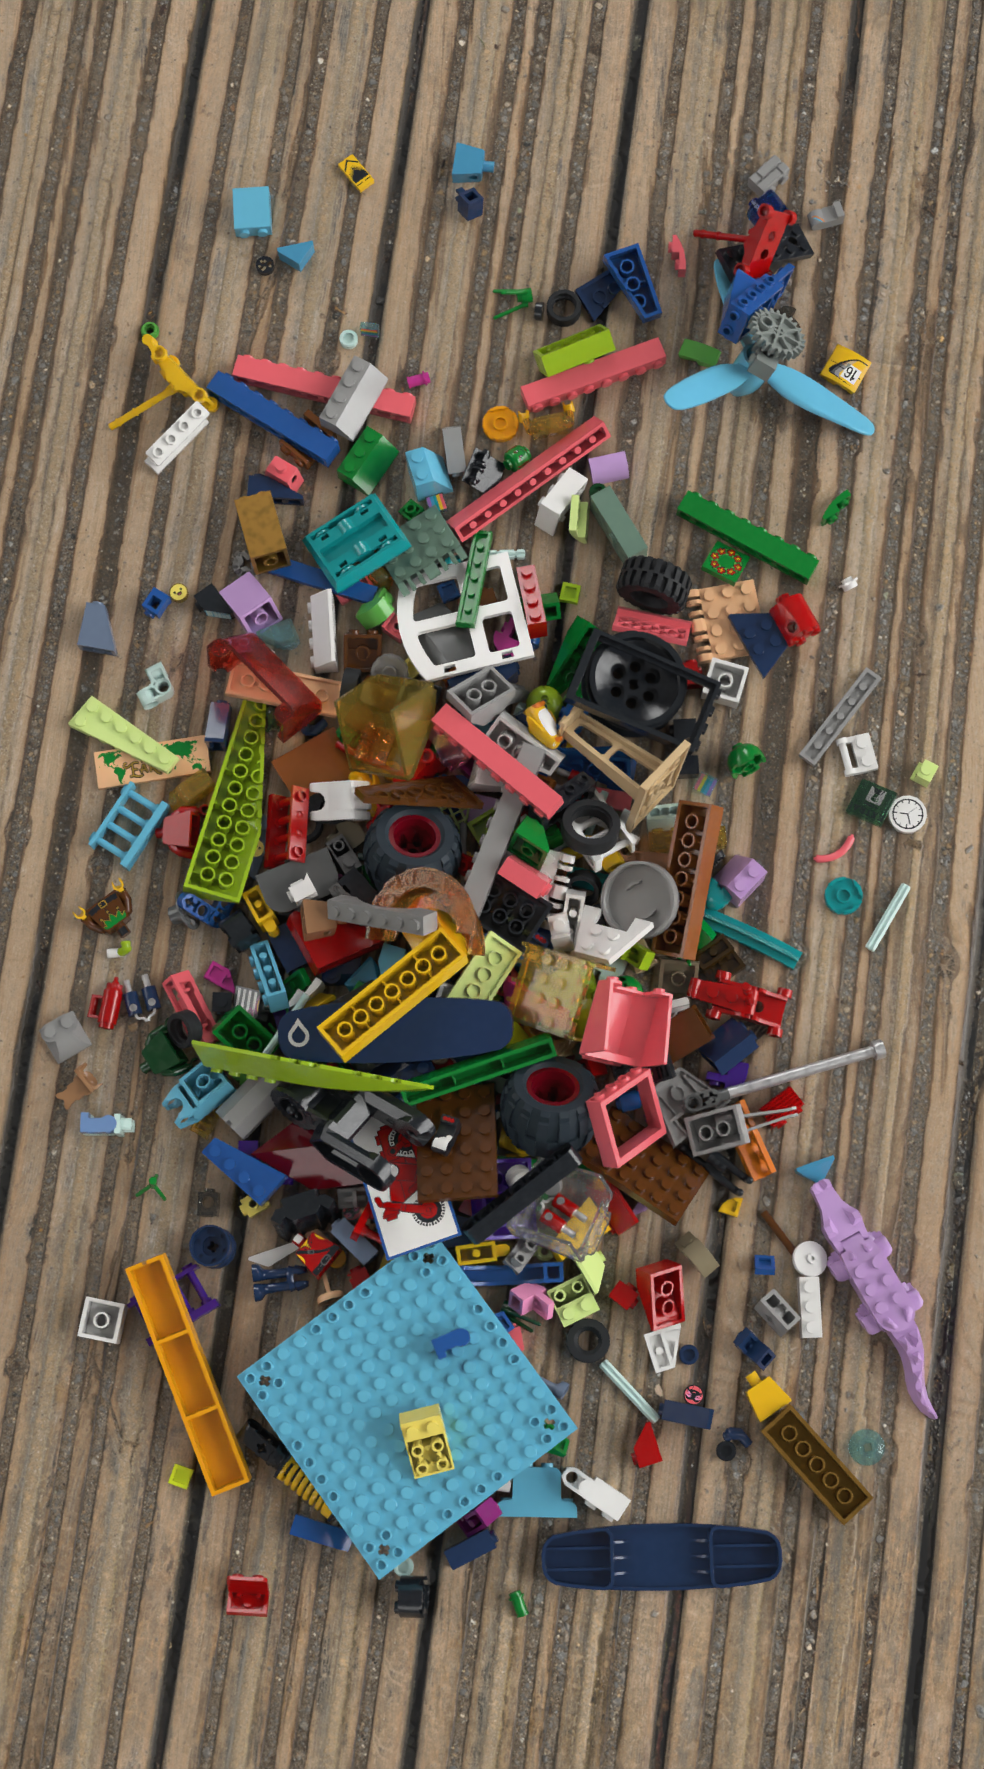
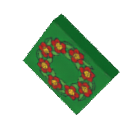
(725, 563)

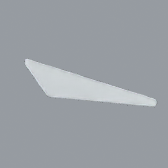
(274, 1255)

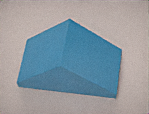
(296, 254)

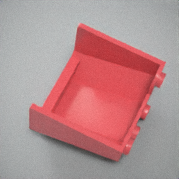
(627, 1026)

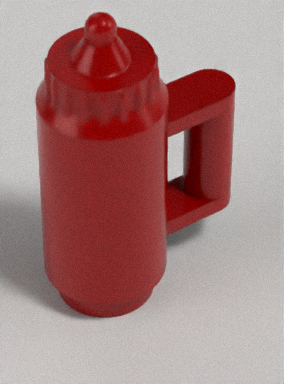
(109, 1007)

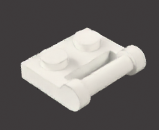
(862, 752)

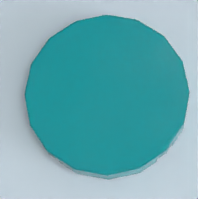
(843, 896)

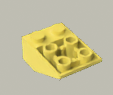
(426, 1441)

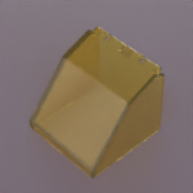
(389, 704)

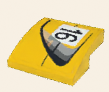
(845, 368)

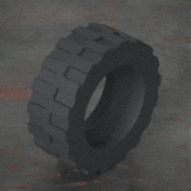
(601, 1333)

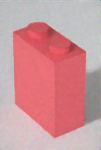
(525, 877)

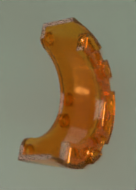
(431, 890)

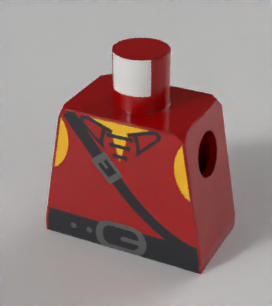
(316, 1253)

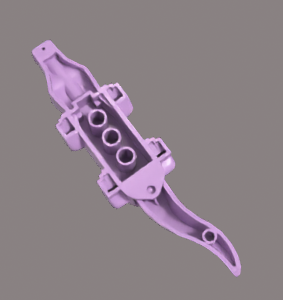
(885, 1300)

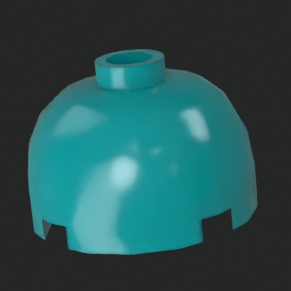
(717, 896)

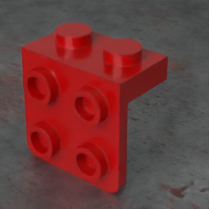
(247, 1595)

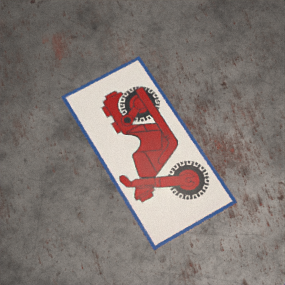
(399, 1218)

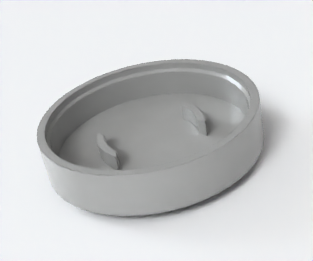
(640, 892)

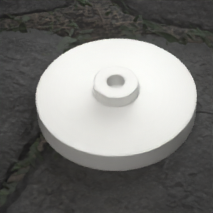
(809, 1259)

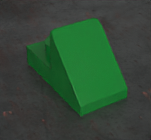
(297, 980)

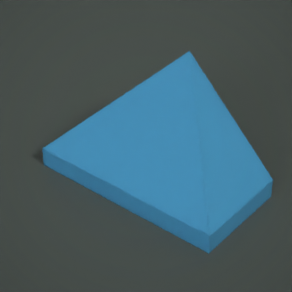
(366, 972)
(816, 1170)

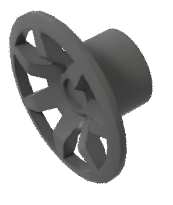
(179, 916)

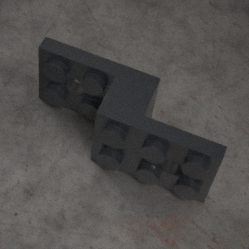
(786, 252)

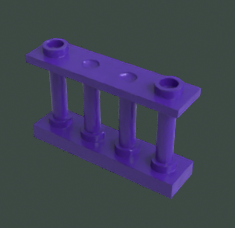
(207, 1303)

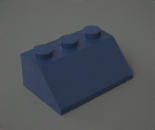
(404, 1071)

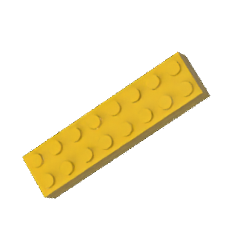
(393, 994)

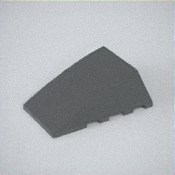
(445, 644)

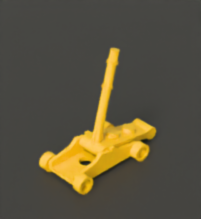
(177, 380)

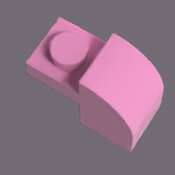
(531, 1297)

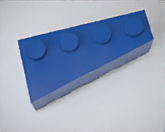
(247, 1172)

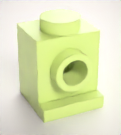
(924, 773)

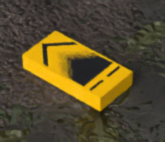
(356, 173)

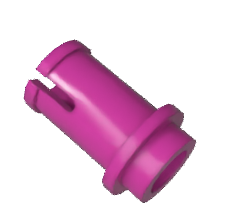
(418, 380)

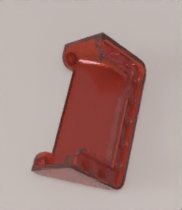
(298, 702)

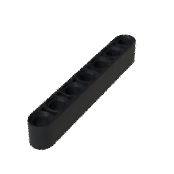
(521, 1193)

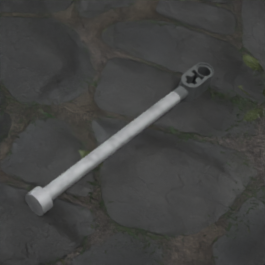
(875, 1050)

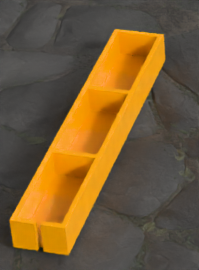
(188, 1374)

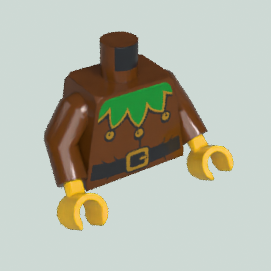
(109, 913)

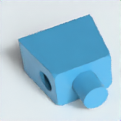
(470, 164)

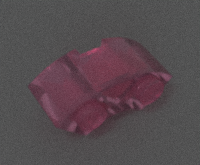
(449, 755)

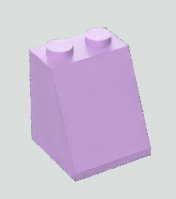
(251, 604)
(740, 878)

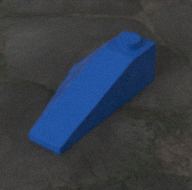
(578, 762)

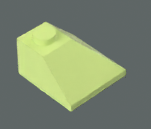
(592, 1270)

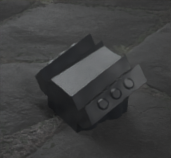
(304, 1214)

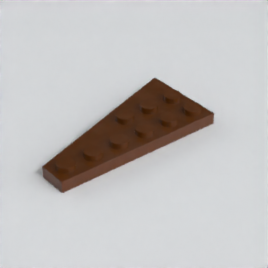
(427, 792)

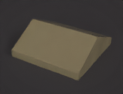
(676, 975)

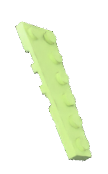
(112, 729)

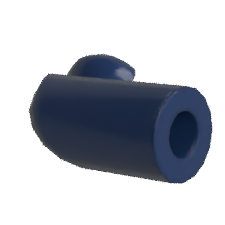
(314, 730)
(737, 1434)

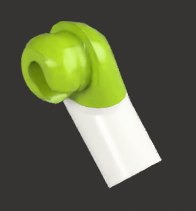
(120, 952)

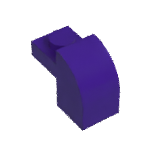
(733, 1077)

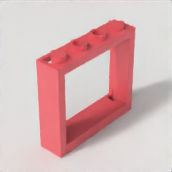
(596, 1105)

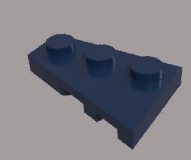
(597, 294)

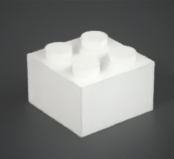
(732, 681)
(102, 1320)

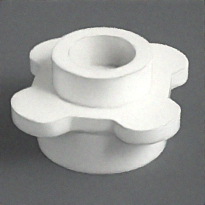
(848, 583)

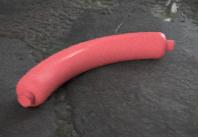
(837, 854)

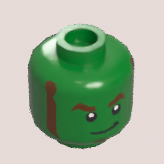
(516, 458)

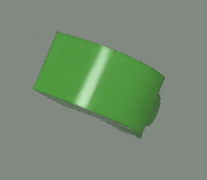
(377, 610)

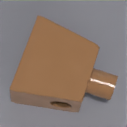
(315, 920)

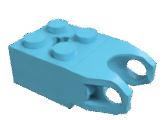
(199, 1094)

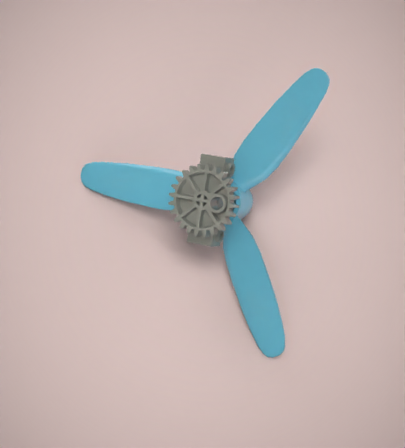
(770, 339)

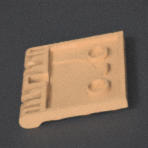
(716, 605)

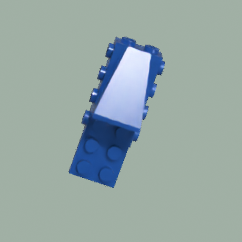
(748, 296)

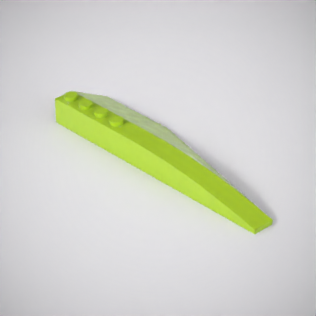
(234, 814)
(296, 1071)

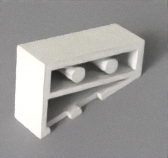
(558, 501)

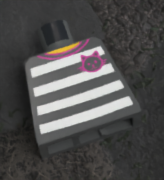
(252, 1002)

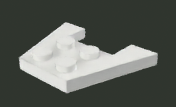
(603, 942)

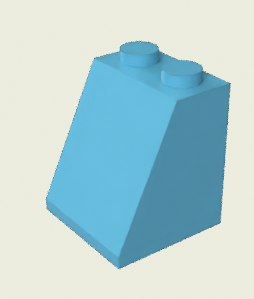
(427, 473)

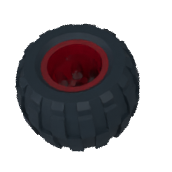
(427, 840)
(547, 1106)

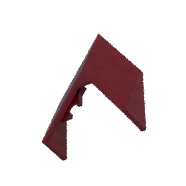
(299, 1160)

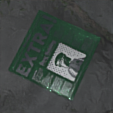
(871, 803)

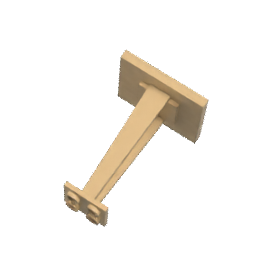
(652, 789)

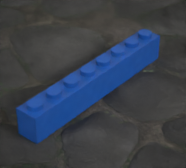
(273, 418)

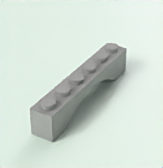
(406, 920)

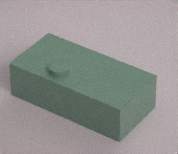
(617, 524)

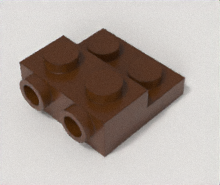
(362, 649)

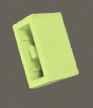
(573, 1300)

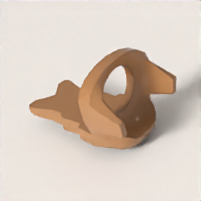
(82, 1085)

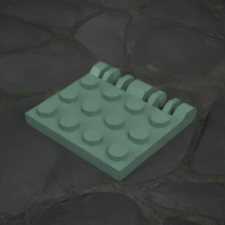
(431, 544)

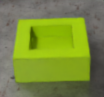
(570, 593)

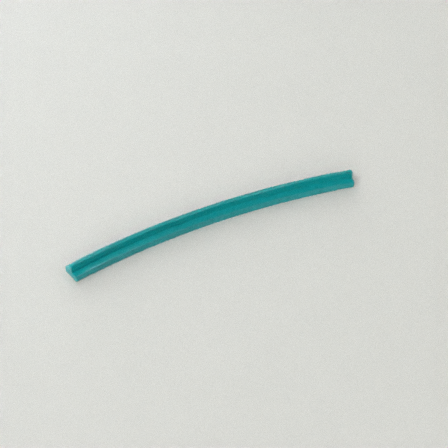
(731, 929)

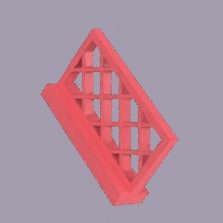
(667, 628)

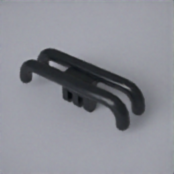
(716, 1165)

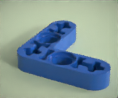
(210, 910)

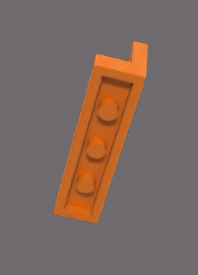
(754, 1154)

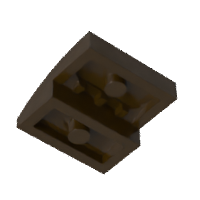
(719, 956)

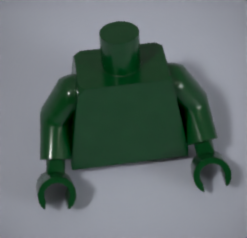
(163, 1055)

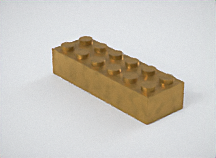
(816, 1464)

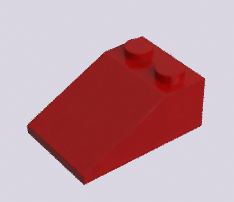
(661, 1293)

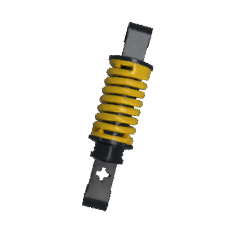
(286, 1467)

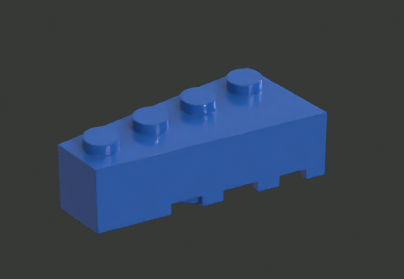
(633, 278)

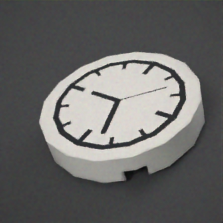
(907, 814)

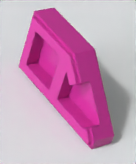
(220, 976)

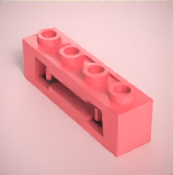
(192, 1000)

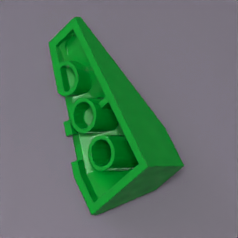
(570, 654)

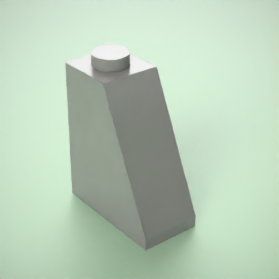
(454, 450)

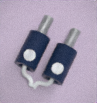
(150, 997)

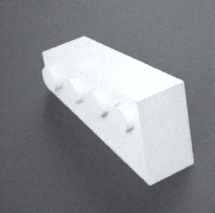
(511, 734)

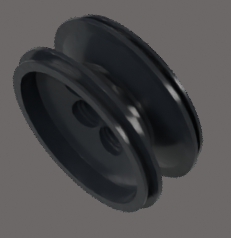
(666, 691)

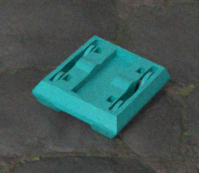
(354, 538)

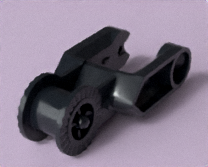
(340, 1115)

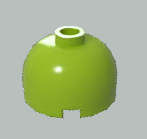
(553, 697)

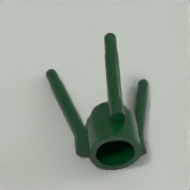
(511, 1314)

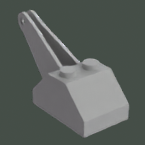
(485, 696)
(724, 1128)

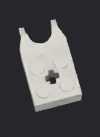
(598, 1494)

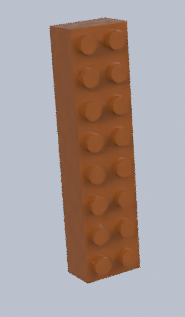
(691, 867)

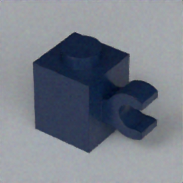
(469, 203)

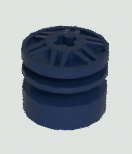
(204, 1239)

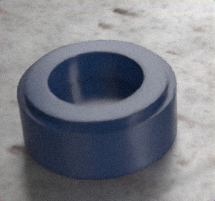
(688, 1354)

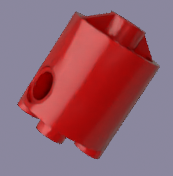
(794, 619)

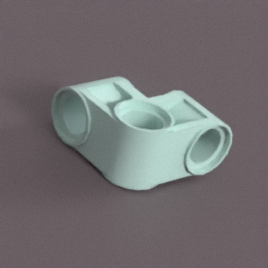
(151, 695)

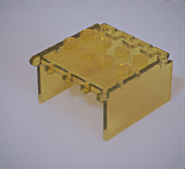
(550, 990)

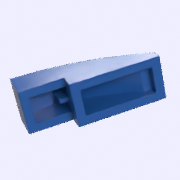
(320, 1532)

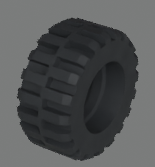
(654, 585)

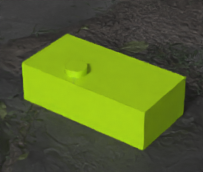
(574, 350)

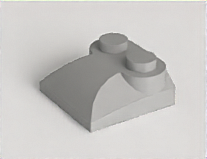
(65, 1037)

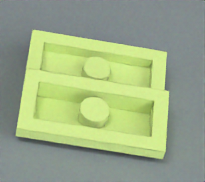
(579, 519)

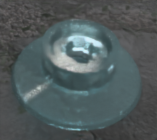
(857, 1450)

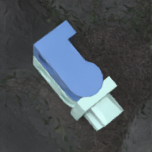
(106, 1125)

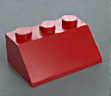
(621, 1214)

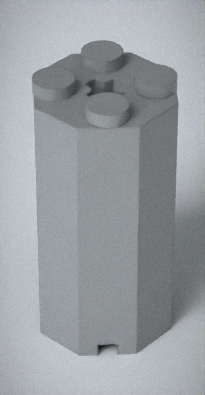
(249, 1105)

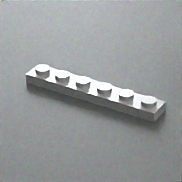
(840, 717)

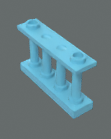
(138, 842)

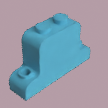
(538, 1495)

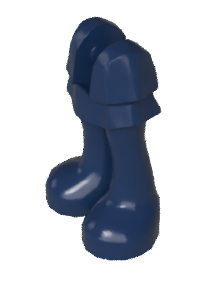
(260, 1274)

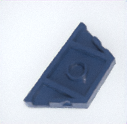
(760, 638)

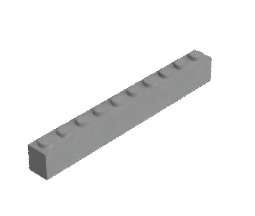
(499, 833)

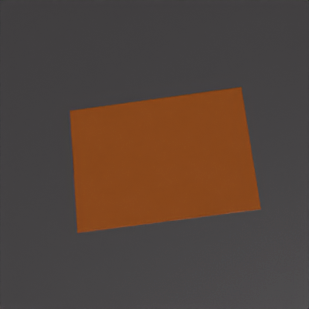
(313, 762)

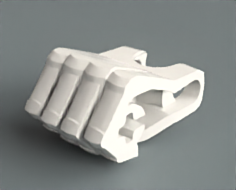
(340, 801)

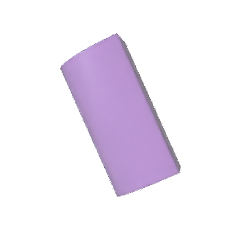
(608, 468)

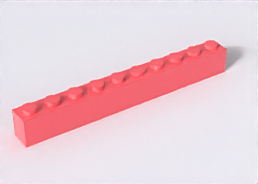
(315, 386)
(528, 478)

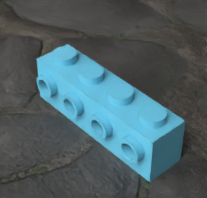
(269, 976)

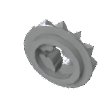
(239, 562)

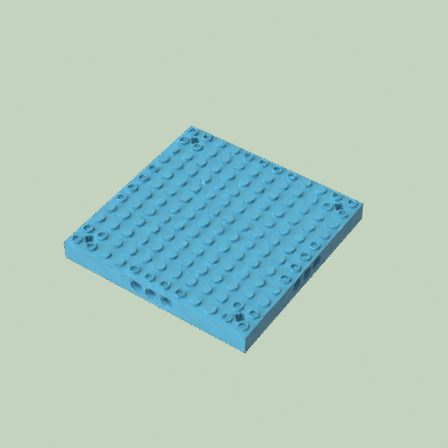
(373, 1357)

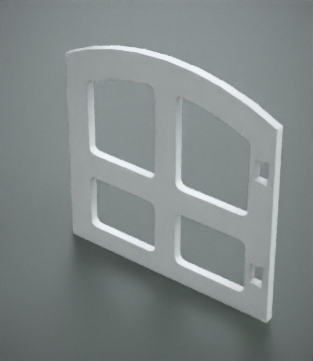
(483, 658)

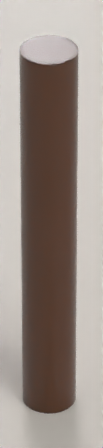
(778, 1231)

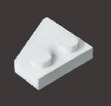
(663, 1347)

